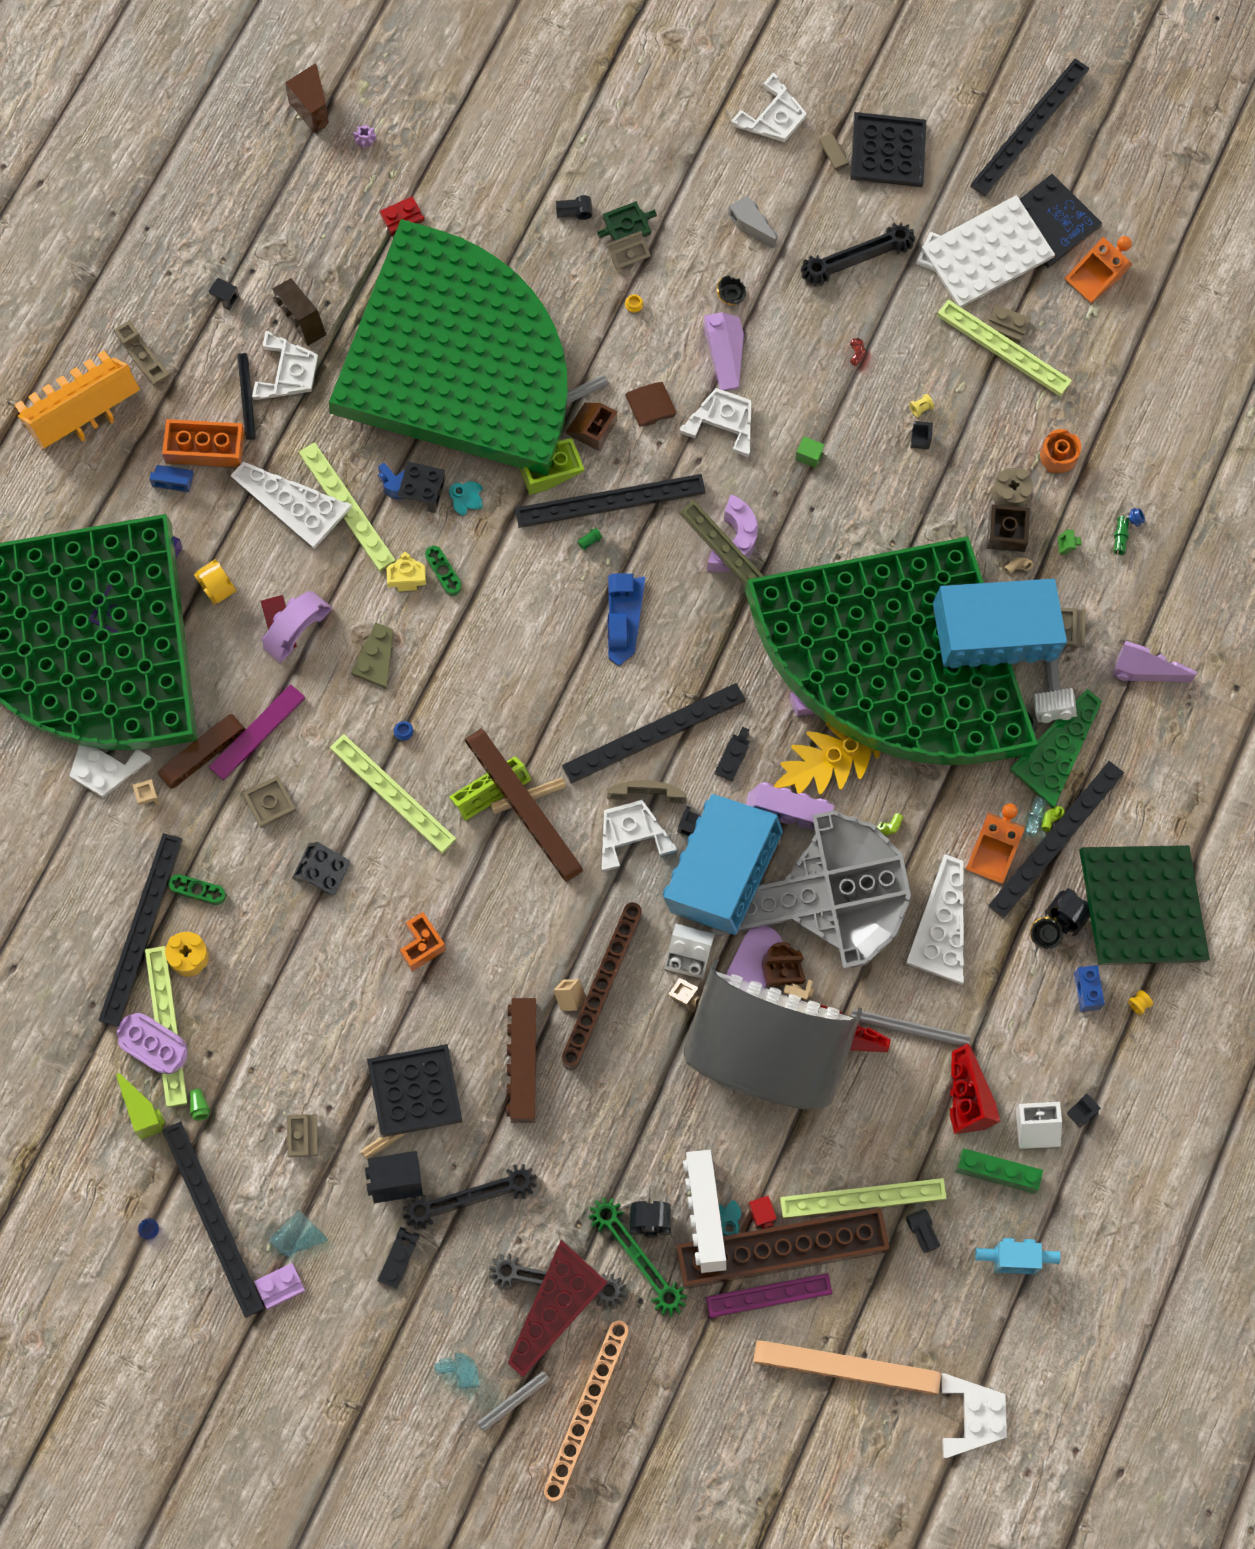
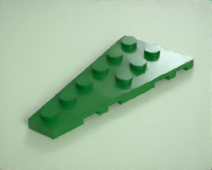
(1057, 750)

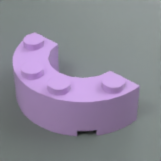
(745, 525)
(291, 622)

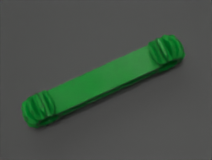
(637, 1256)

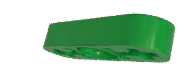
(443, 562)
(201, 897)

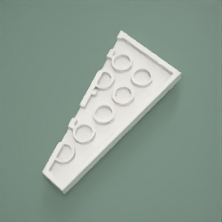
(298, 506)
(941, 930)

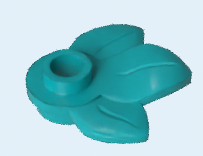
(468, 498)
(730, 1216)

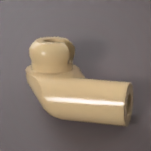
(1019, 564)

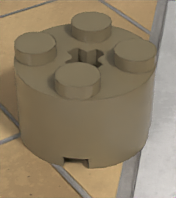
(1012, 488)

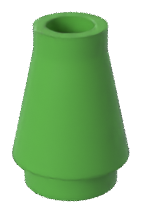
(198, 1106)

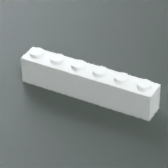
(706, 1211)

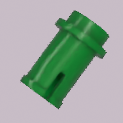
(589, 539)

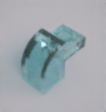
(464, 1366)

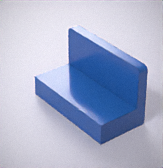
(172, 478)

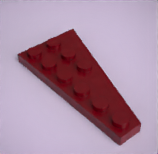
(561, 1298)

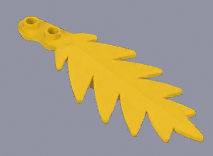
(820, 763)

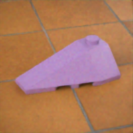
(725, 344)
(1137, 664)

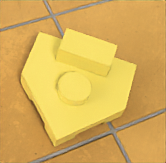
(406, 574)

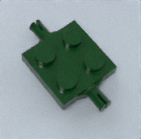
(626, 221)

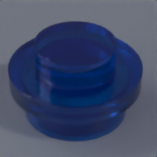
(148, 1228)

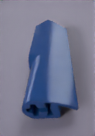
(623, 615)

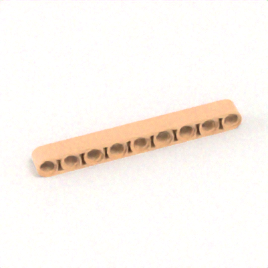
(847, 1367)
(578, 1418)

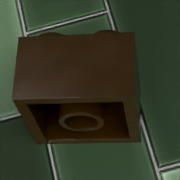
(1008, 528)

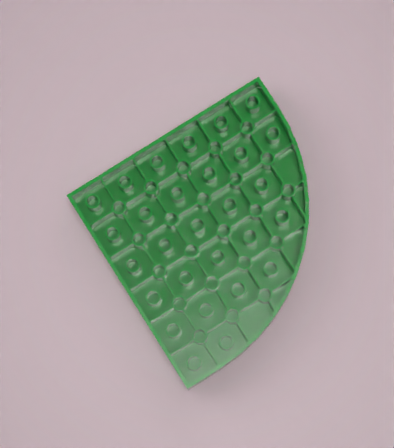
(456, 354)
(868, 657)
(77, 675)

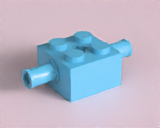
(1017, 1257)

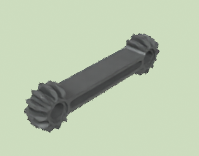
(516, 1269)

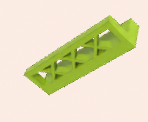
(481, 798)

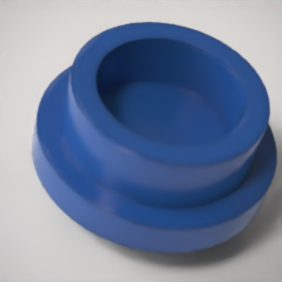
(1136, 517)
(403, 731)

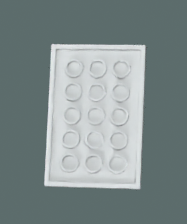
(987, 251)

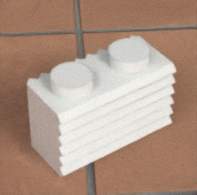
(1055, 705)

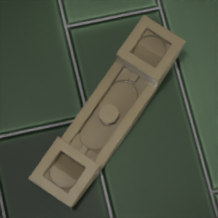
(141, 353)
(672, 793)

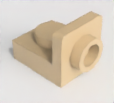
(797, 990)
(686, 994)

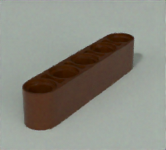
(201, 751)

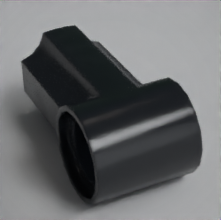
(579, 208)
(921, 1225)

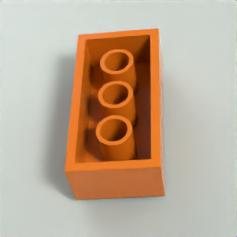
(203, 443)

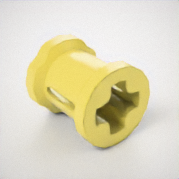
(921, 405)

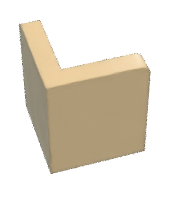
(145, 792)
(570, 995)

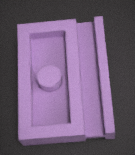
(279, 1286)

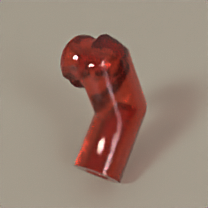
(858, 345)

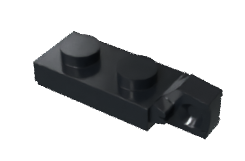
(733, 755)

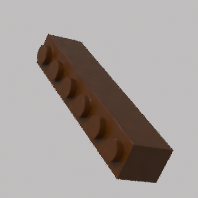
(522, 1060)

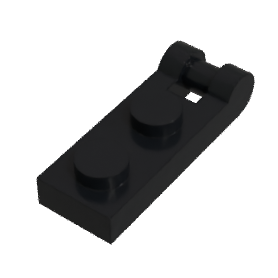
(398, 1258)

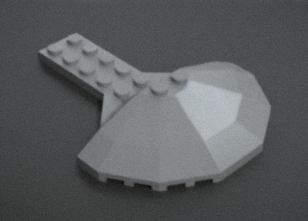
(843, 889)

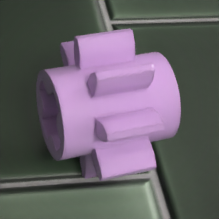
(364, 136)

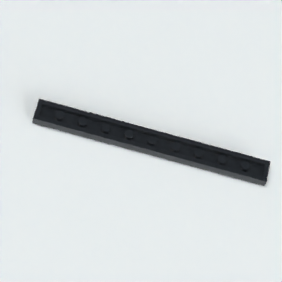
(1029, 127)
(610, 500)
(653, 733)
(1056, 839)
(140, 930)
(213, 1220)

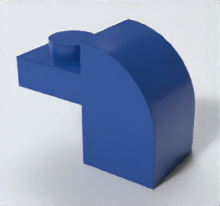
(390, 482)

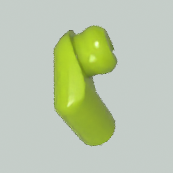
(1051, 816)
(892, 827)

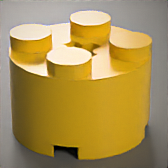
(215, 582)
(177, 948)

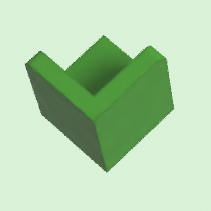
(809, 452)

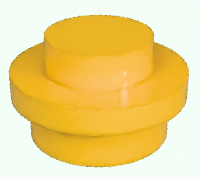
(634, 303)

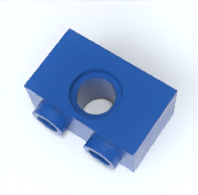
(1089, 988)

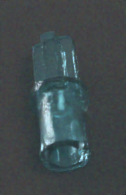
(1035, 816)

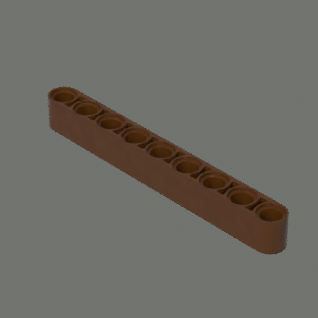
(524, 805)
(601, 994)

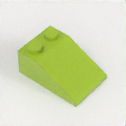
(564, 466)
(143, 1115)

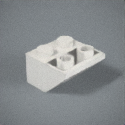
(689, 951)
(1039, 1125)

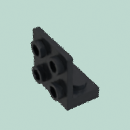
(422, 484)
(321, 868)

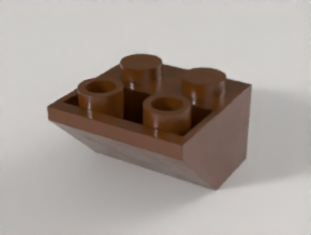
(593, 424)

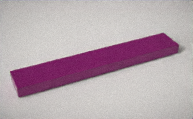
(257, 732)
(768, 1295)

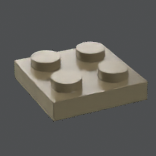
(269, 801)

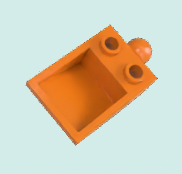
(1097, 271)
(995, 849)

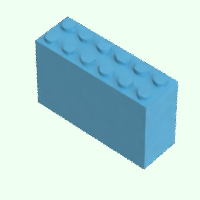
(999, 623)
(723, 864)

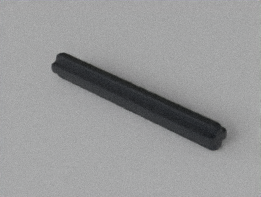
(246, 396)

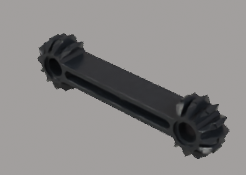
(857, 254)
(469, 1197)

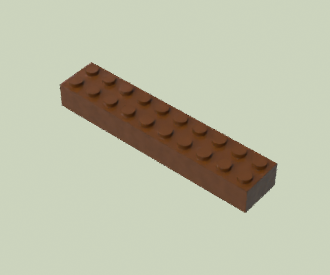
(790, 1247)

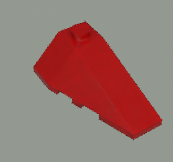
(868, 1040)
(972, 1099)

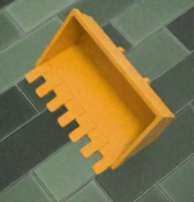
(78, 401)

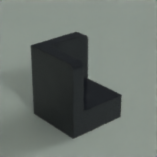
(225, 292)
(921, 435)
(687, 822)
(1083, 1110)

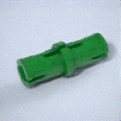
(1121, 535)

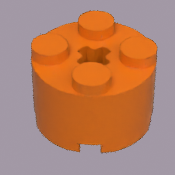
(1060, 451)

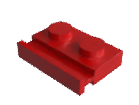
(404, 210)

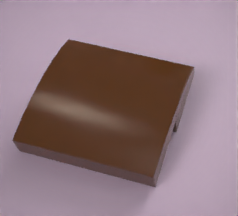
(650, 404)

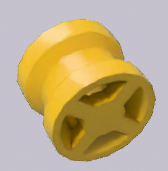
(1140, 1002)

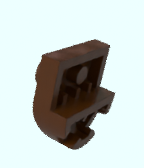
(782, 965)

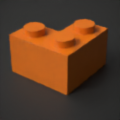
(426, 943)

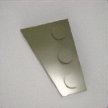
(375, 656)

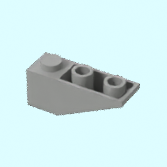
(749, 220)

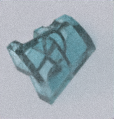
(297, 1235)

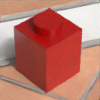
(762, 1212)

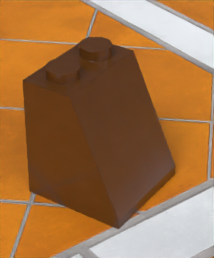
(307, 98)

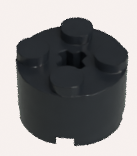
(1069, 911)
(650, 1218)

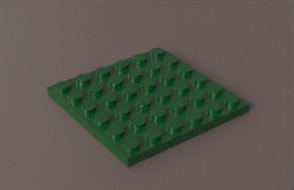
(1144, 905)

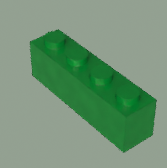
(999, 1171)

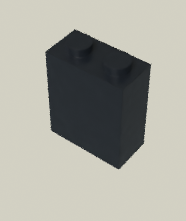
(394, 1177)

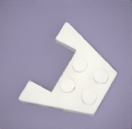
(778, 119)
(294, 373)
(725, 412)
(102, 772)
(630, 825)
(982, 1415)

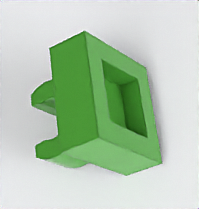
(1068, 542)

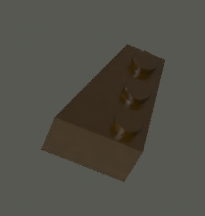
(299, 311)

